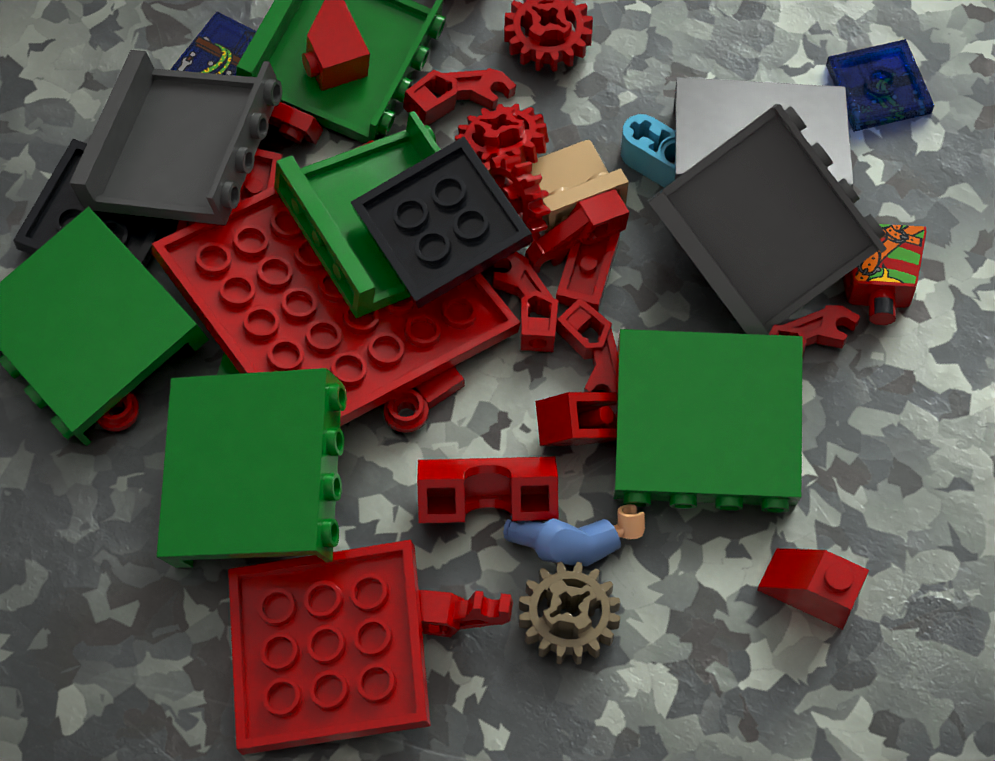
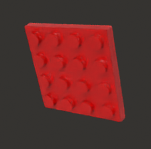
(327, 648)

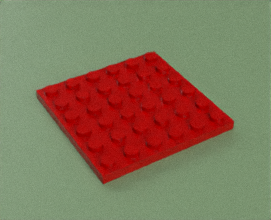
(280, 311)

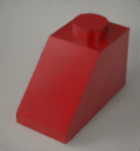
(335, 47)
(577, 418)
(814, 583)

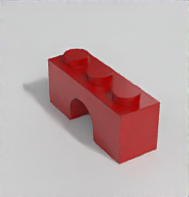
(516, 484)

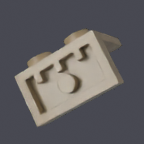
(575, 176)

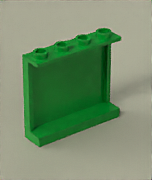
(360, 109)
(322, 208)
(87, 324)
(709, 419)
(251, 466)

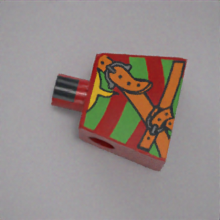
(888, 277)

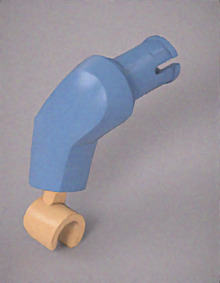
(560, 541)

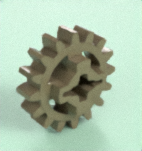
(574, 593)

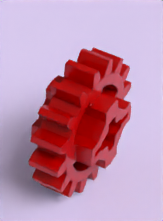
(548, 31)
(506, 132)
(521, 190)

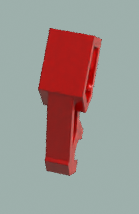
(455, 86)
(588, 222)
(522, 281)
(820, 326)
(603, 353)
(447, 613)

